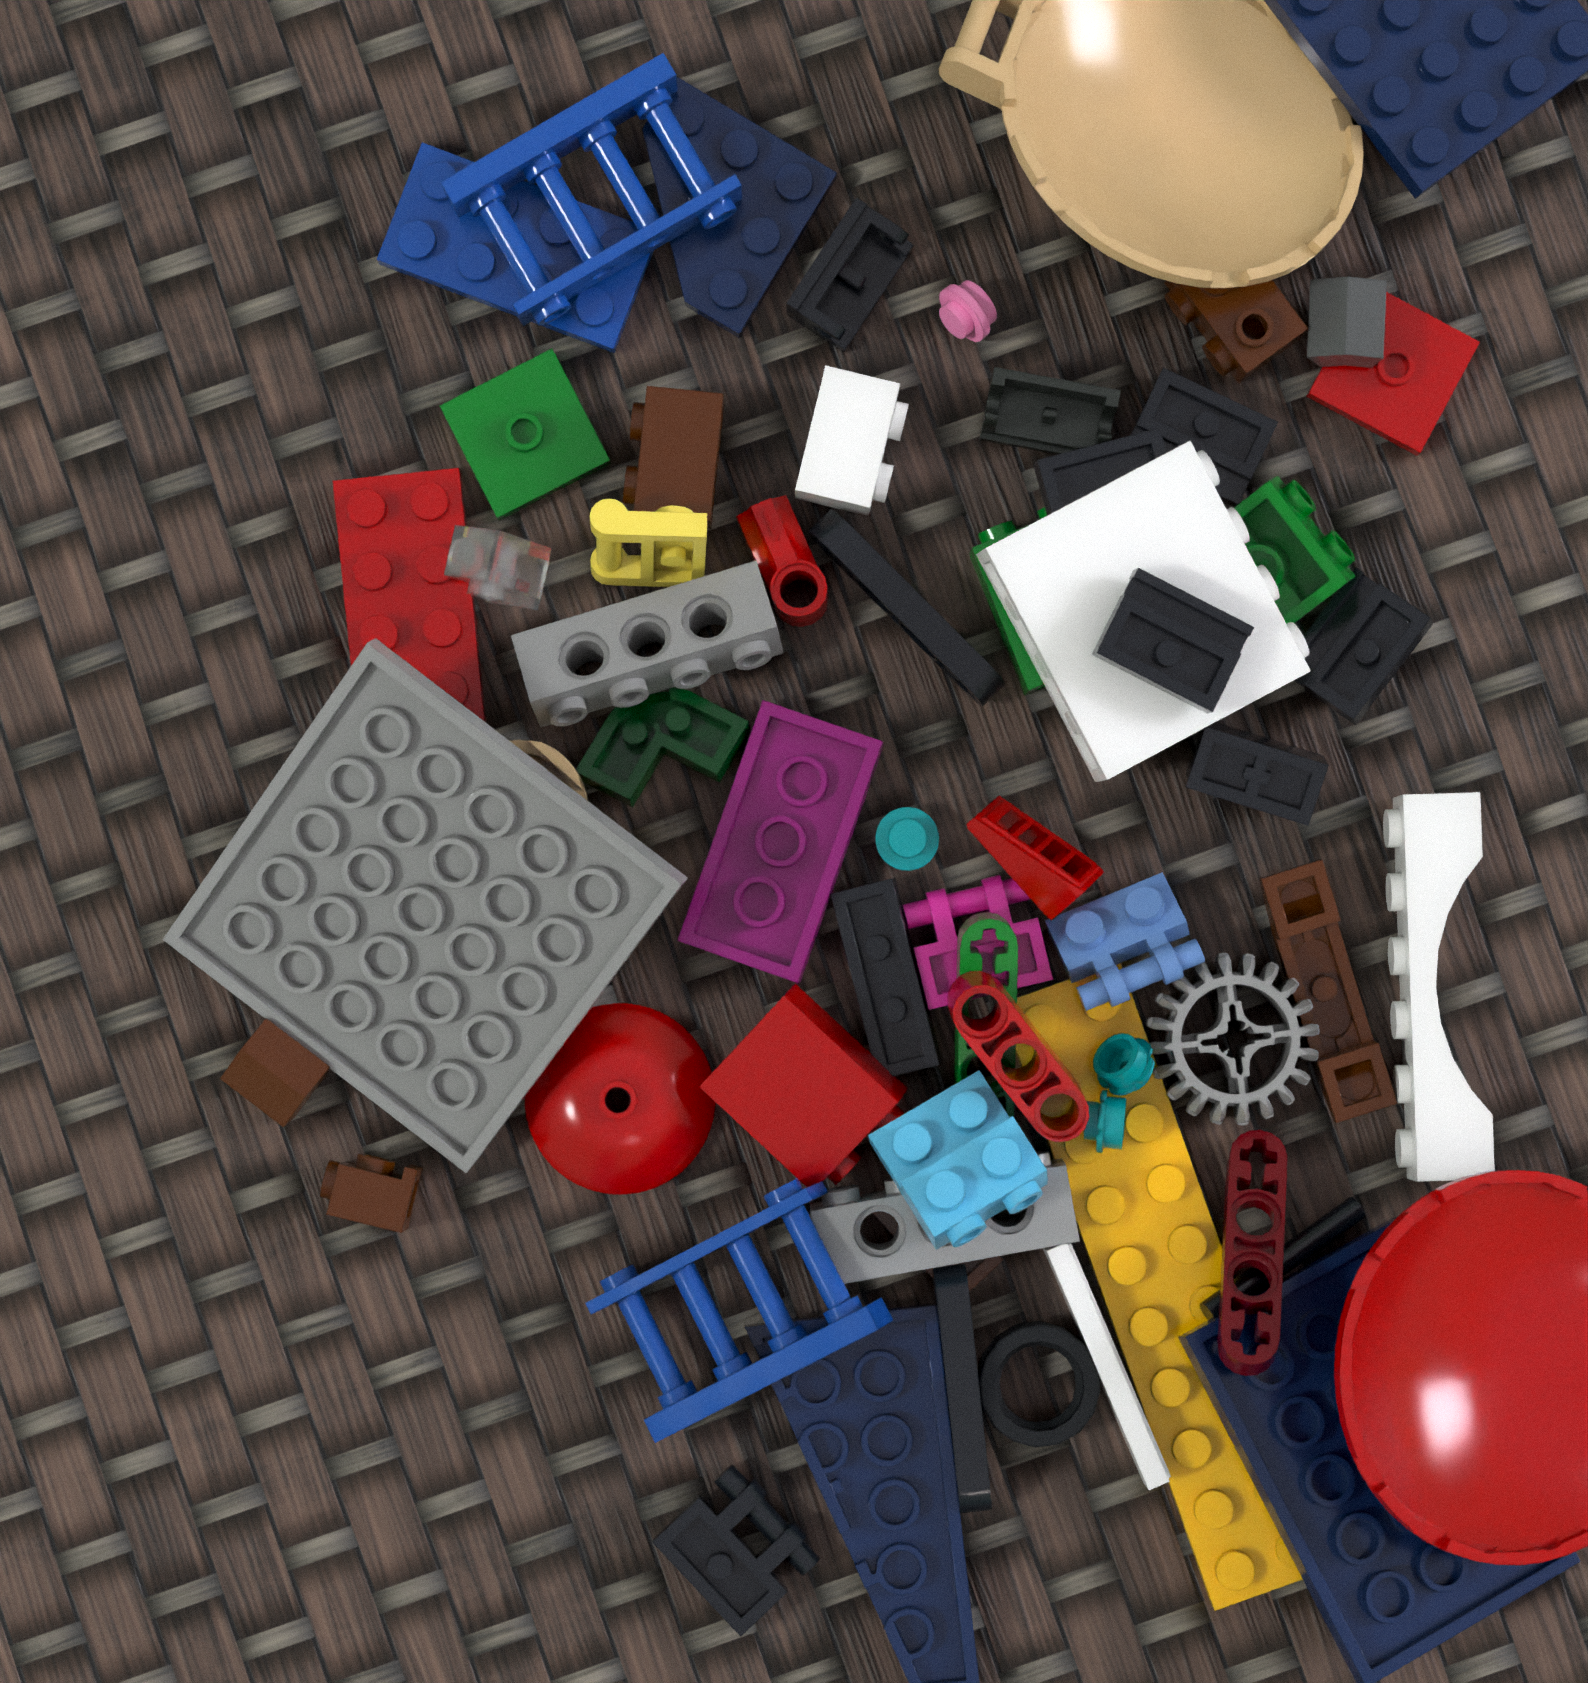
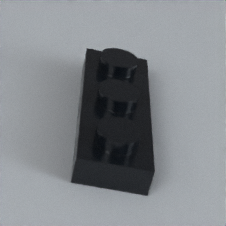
(886, 977)

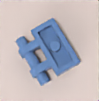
(1121, 928)

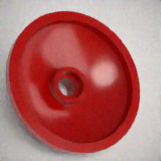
(667, 1109)

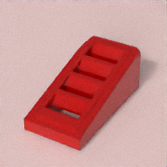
(1034, 857)

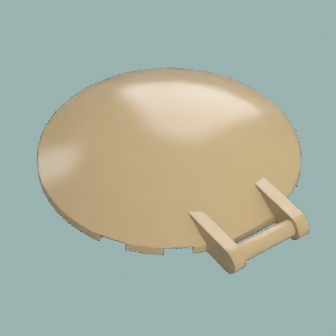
(1170, 131)

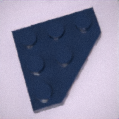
(734, 264)

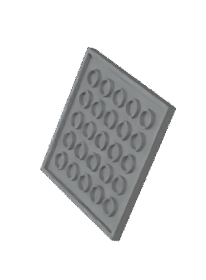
(423, 905)

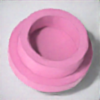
(967, 311)

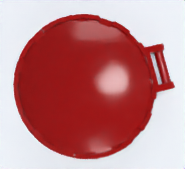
(1473, 1367)

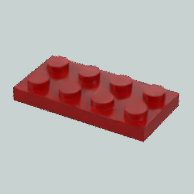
(393, 578)

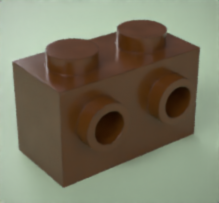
(1240, 324)
(677, 450)

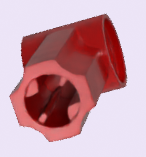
(783, 557)

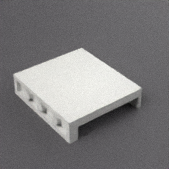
(1074, 565)

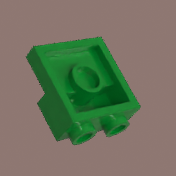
(1293, 547)

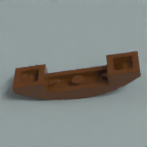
(1314, 953)

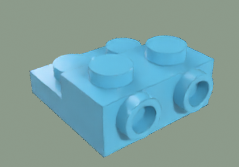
(960, 1161)

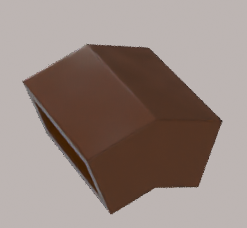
(275, 1073)

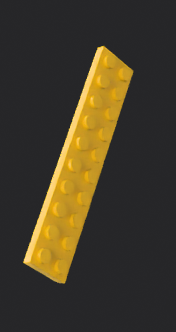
(1154, 1267)

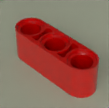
(1024, 1085)

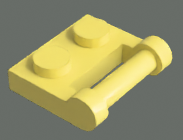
(670, 541)

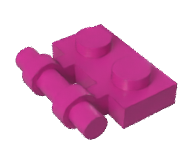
(939, 960)

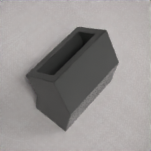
(1346, 321)

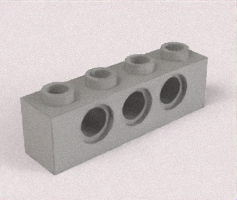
(617, 631)
(843, 1209)

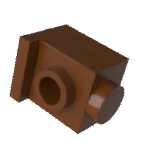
(371, 1192)

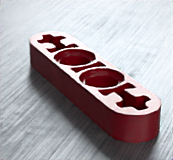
(1258, 1251)

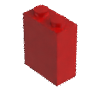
(805, 1089)

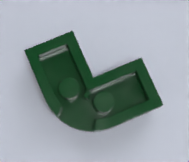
(667, 724)

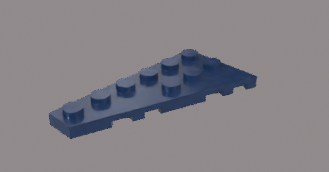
(885, 1465)

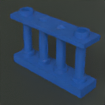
(537, 159)
(789, 1343)

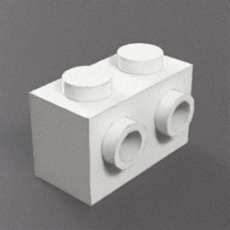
(849, 440)

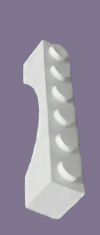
(1435, 851)

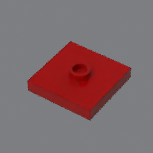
(1408, 387)

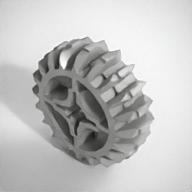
(1236, 1068)

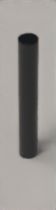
(1295, 1251)

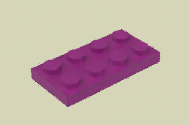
(781, 841)

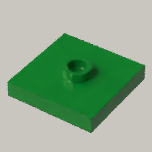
(525, 434)

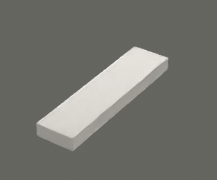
(1108, 1364)

